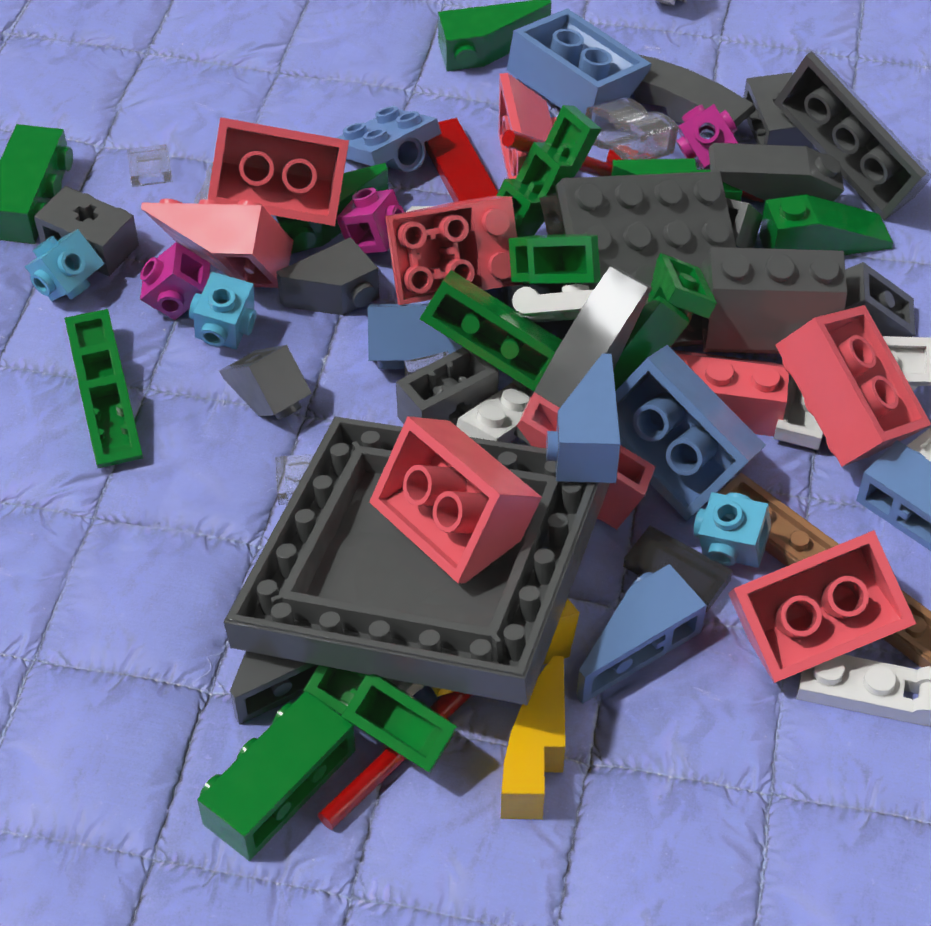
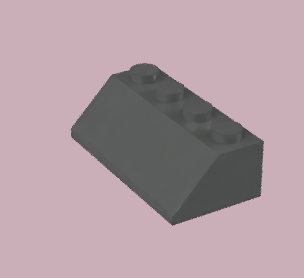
(848, 130)

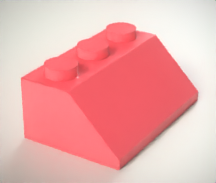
(522, 112)
(280, 168)
(852, 384)
(748, 387)
(452, 497)
(822, 607)

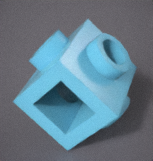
(63, 266)
(223, 311)
(733, 529)

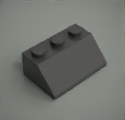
(768, 295)

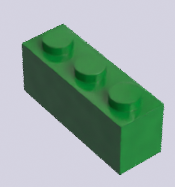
(30, 178)
(491, 330)
(276, 774)

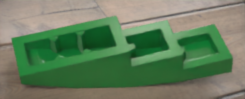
(547, 165)
(103, 389)

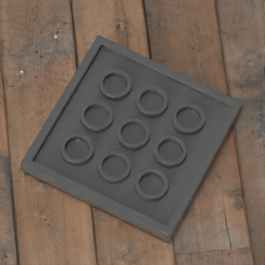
(648, 217)

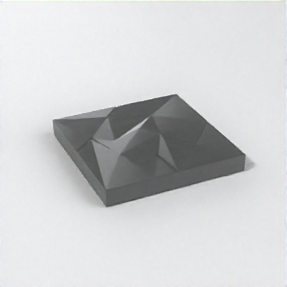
(364, 599)

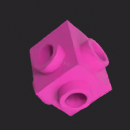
(700, 121)
(366, 221)
(173, 280)

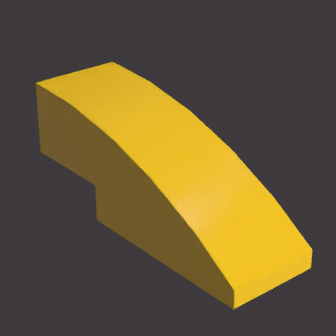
(535, 746)

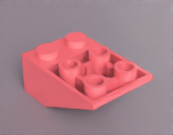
(232, 237)
(455, 237)

